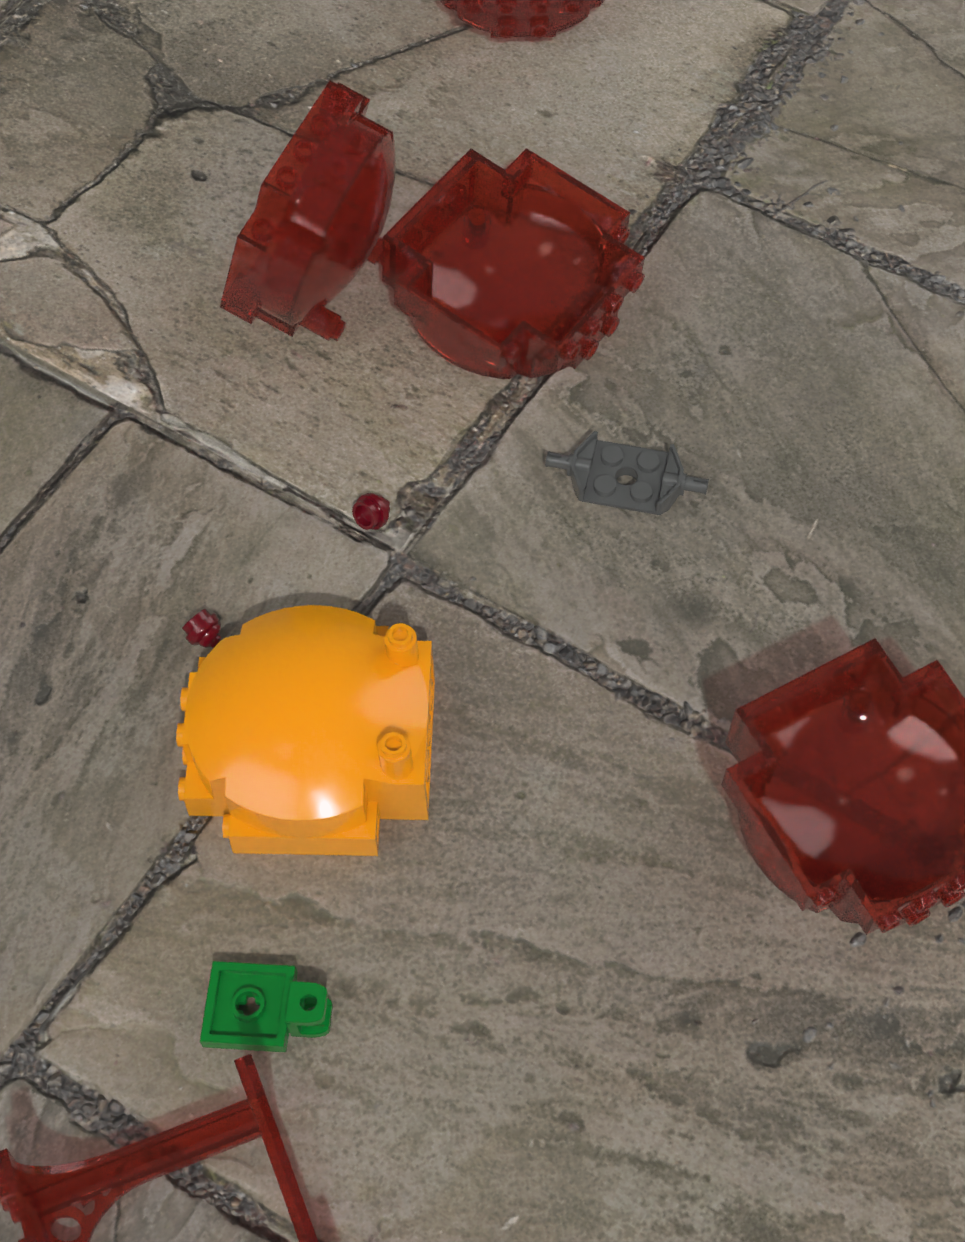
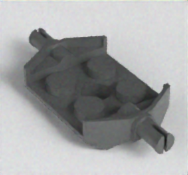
(600, 463)

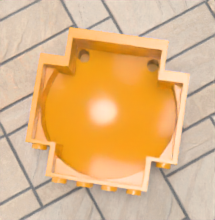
(309, 732)

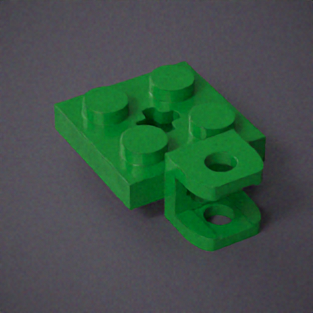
(283, 1009)

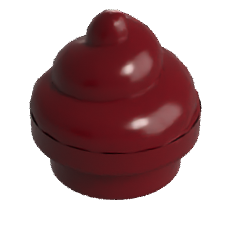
(371, 511)
(203, 629)

